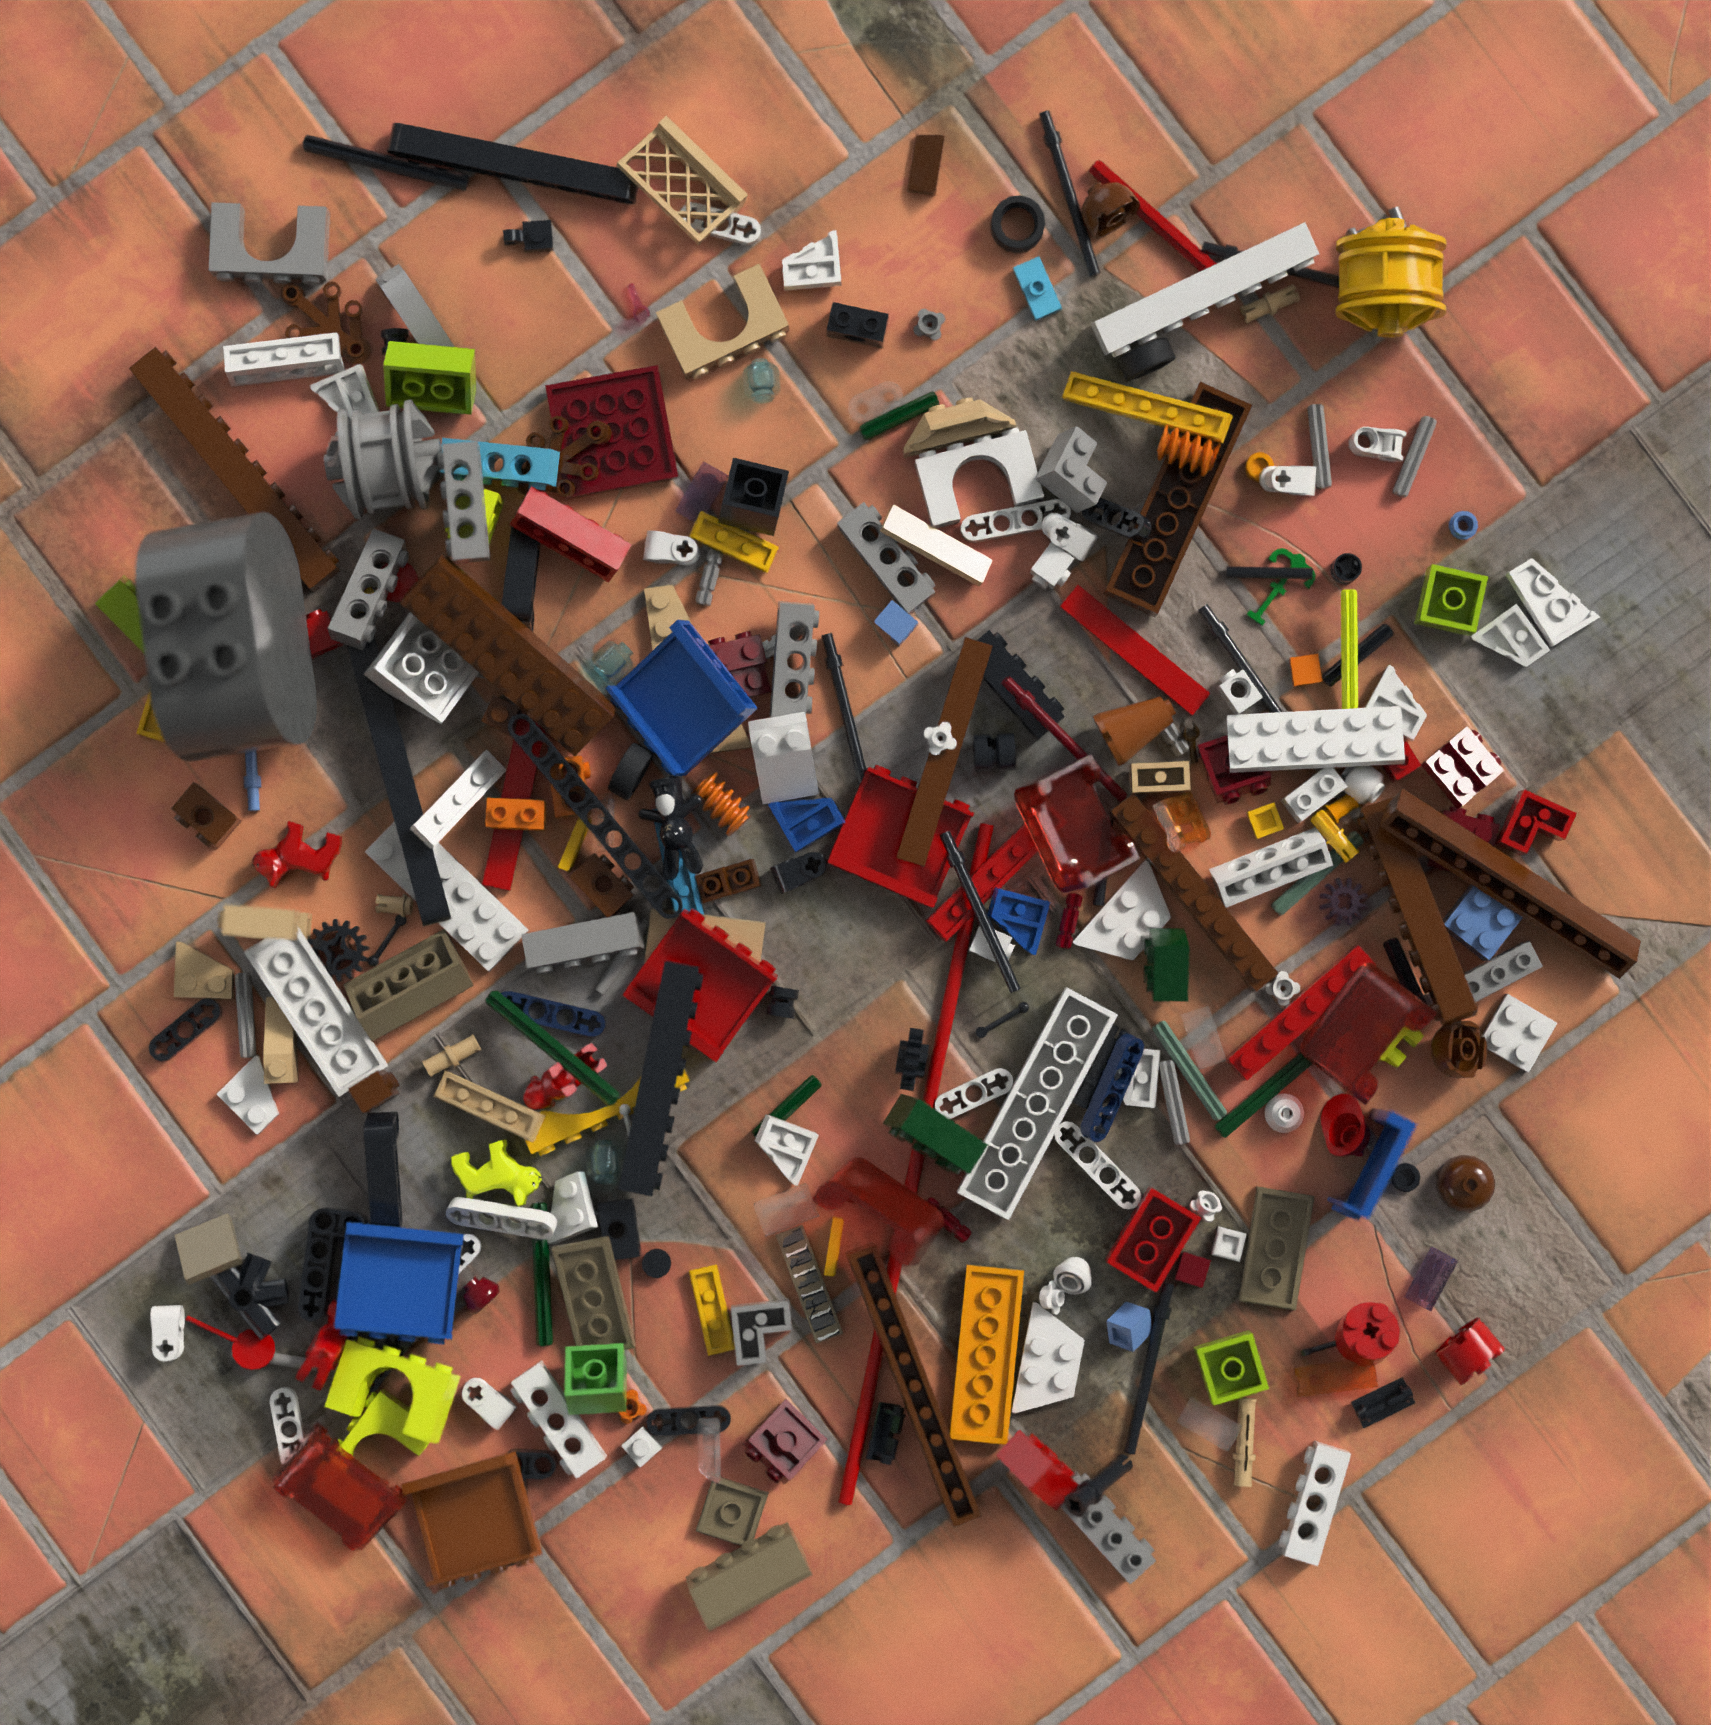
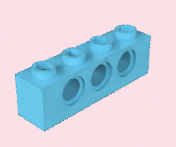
(542, 464)

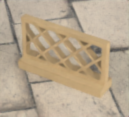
(703, 170)

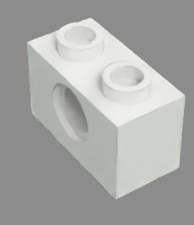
(1313, 793)

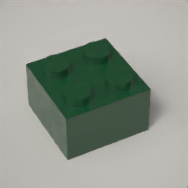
(1168, 964)

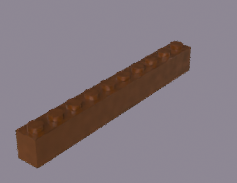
(229, 461)
(1510, 883)
(913, 1384)

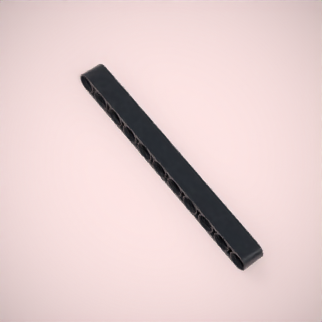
(400, 788)

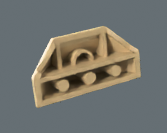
(956, 425)

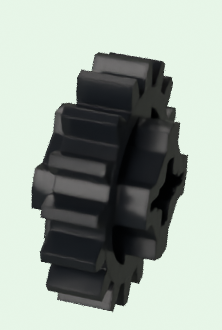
(343, 938)
(911, 1059)

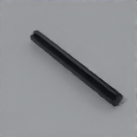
(386, 162)

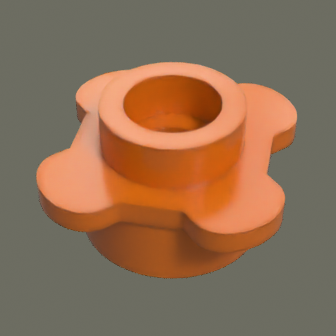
(637, 1407)

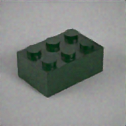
(934, 1135)

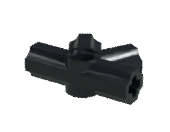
(262, 1293)

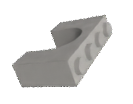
(303, 262)

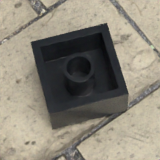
(753, 496)

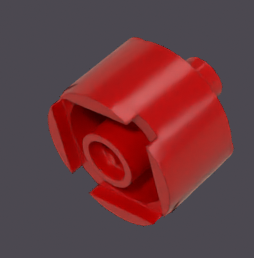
(1361, 1348)
(1469, 1350)

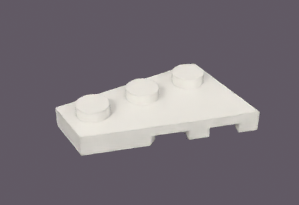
(1548, 603)

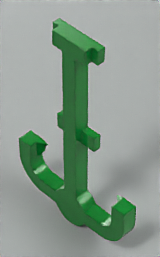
(1296, 561)

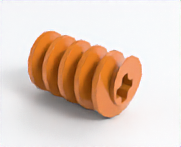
(1187, 451)
(721, 804)

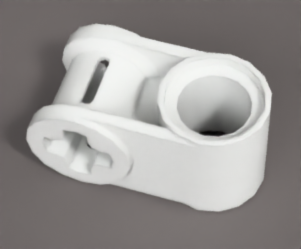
(1384, 443)
(1291, 479)
(1071, 537)
(665, 547)
(167, 1328)
(492, 1406)

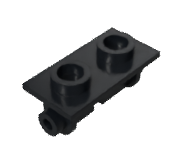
(1383, 1402)
(887, 1421)

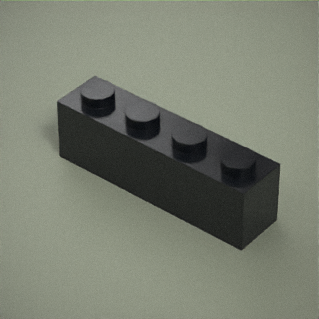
(1003, 664)

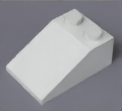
(783, 757)

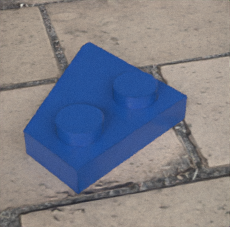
(807, 820)
(1019, 917)

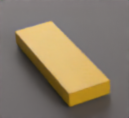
(733, 542)
(712, 1309)

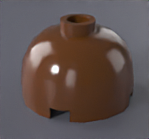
(1107, 206)
(1459, 1049)
(1465, 1183)

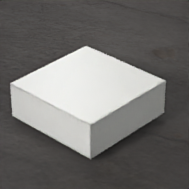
(1228, 1244)

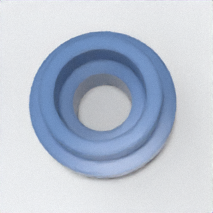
(1471, 521)

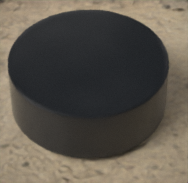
(1405, 1177)
(656, 1263)

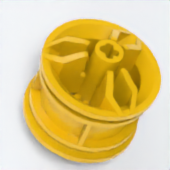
(1390, 277)

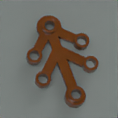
(331, 323)
(568, 453)

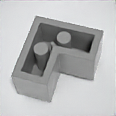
(1067, 472)
(750, 1324)

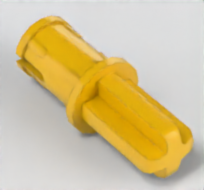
(1334, 835)

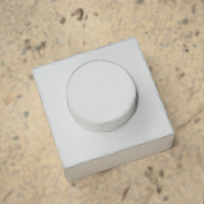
(641, 1446)

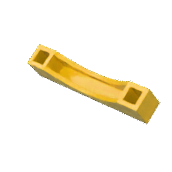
(568, 1126)

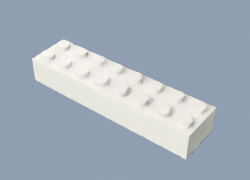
(1209, 287)
(1037, 1102)

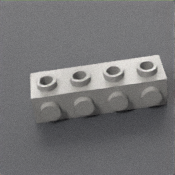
(582, 942)
(1114, 1536)

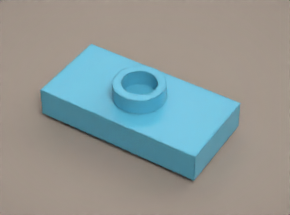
(1037, 288)

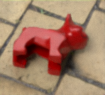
(295, 854)
(557, 1082)
(323, 1351)

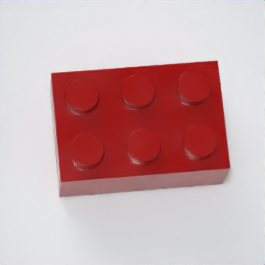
(1152, 1239)

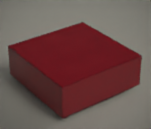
(1192, 1269)

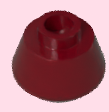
(479, 1293)

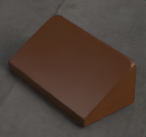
(926, 164)

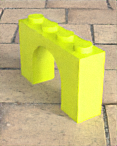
(431, 1386)
(383, 1416)

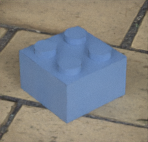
(1480, 922)

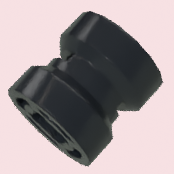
(1349, 565)
(780, 1008)

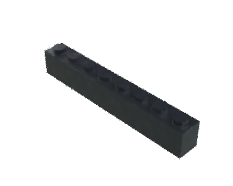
(659, 1077)

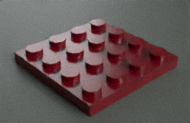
(639, 425)

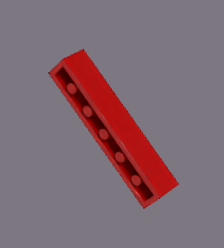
(1296, 1016)

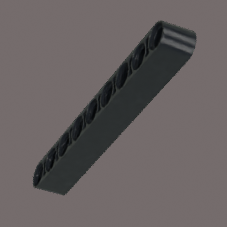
(511, 163)
(582, 809)

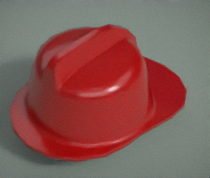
(1344, 1126)

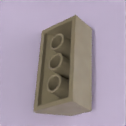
(408, 985)
(748, 1575)

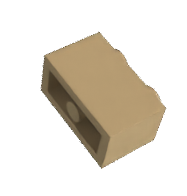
(1159, 777)

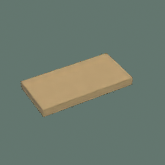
(739, 930)

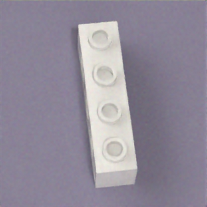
(1271, 867)
(572, 1462)
(1310, 1548)

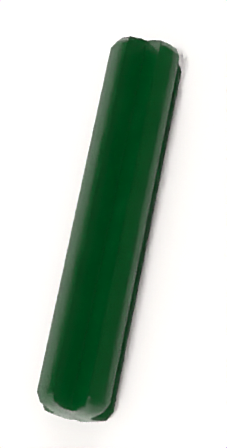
(898, 416)
(794, 1100)

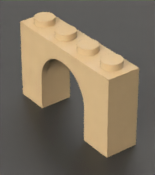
(763, 324)
(263, 922)

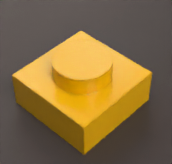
(1265, 820)

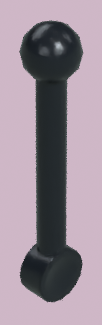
(399, 921)
(981, 1032)
(1304, 1352)

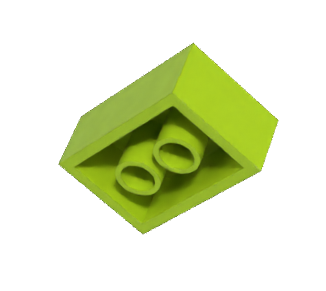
(430, 377)

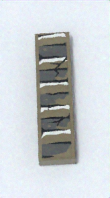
(809, 1284)

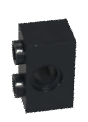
(857, 325)
(625, 1213)

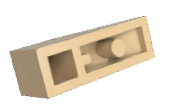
(280, 1046)

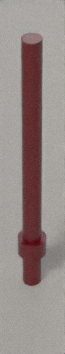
(1027, 701)

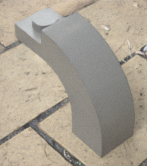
(412, 308)

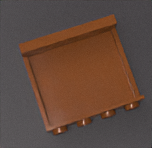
(475, 1519)

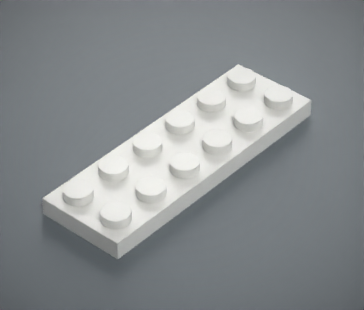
(1315, 739)
(477, 917)
(316, 1010)

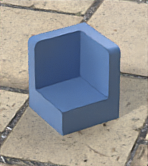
(896, 622)
(1129, 1326)

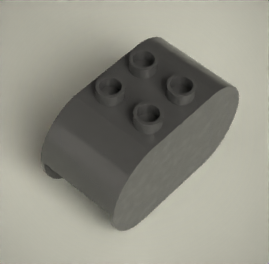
(226, 637)

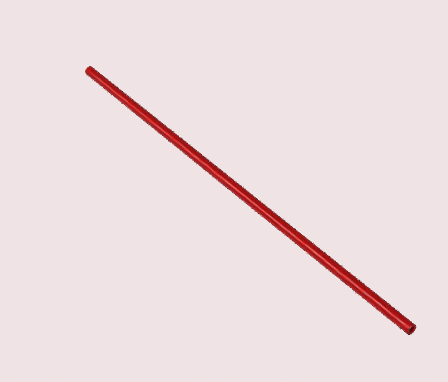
(914, 1172)

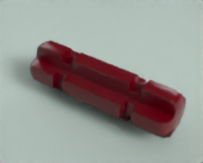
(1069, 920)
(951, 1223)

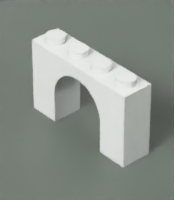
(1009, 452)

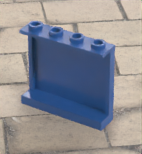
(682, 700)
(1378, 1166)
(398, 1282)

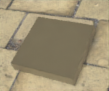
(208, 1249)
(732, 1511)

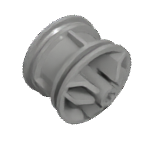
(383, 459)

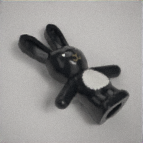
(675, 830)

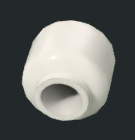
(1363, 783)

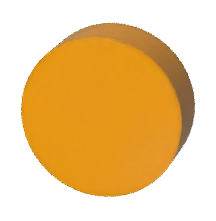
(1256, 464)

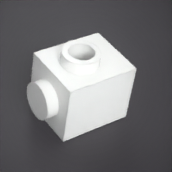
(1052, 567)

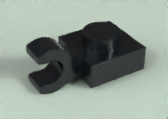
(535, 236)

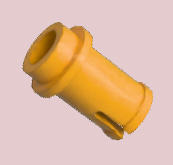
(1340, 807)

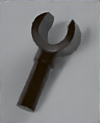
(1191, 740)

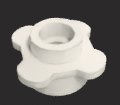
(944, 731)
(1283, 996)
(1211, 1202)
(1052, 1297)

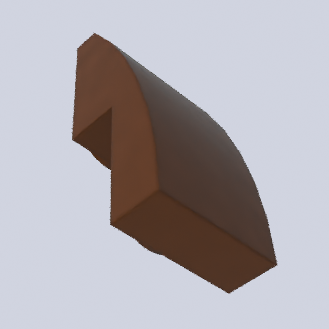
(728, 880)

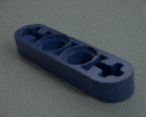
(551, 1010)
(1115, 1089)

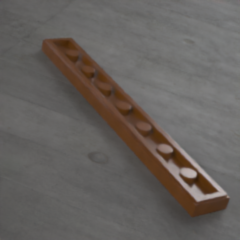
(940, 767)

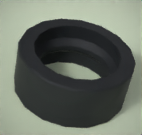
(1017, 202)
(1146, 359)
(630, 771)

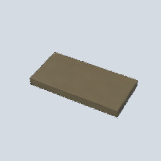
(1276, 1248)
(593, 1293)

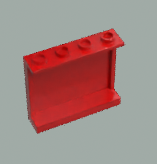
(874, 833)
(730, 983)

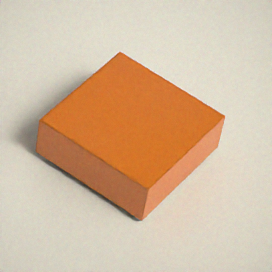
(1305, 670)

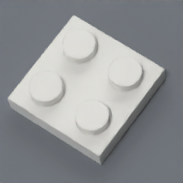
(1517, 1032)

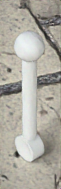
(625, 1110)

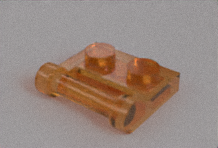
(1178, 812)

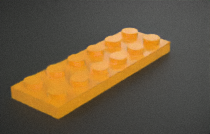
(986, 1354)

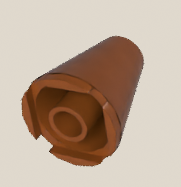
(1133, 726)

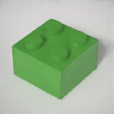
(595, 1379)

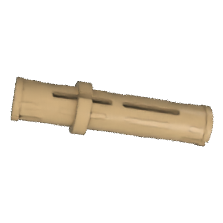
(1244, 1443)

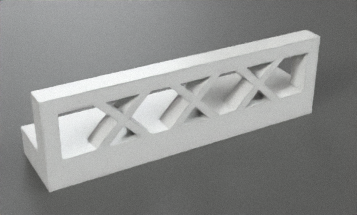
(283, 359)

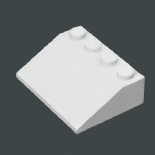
(421, 670)

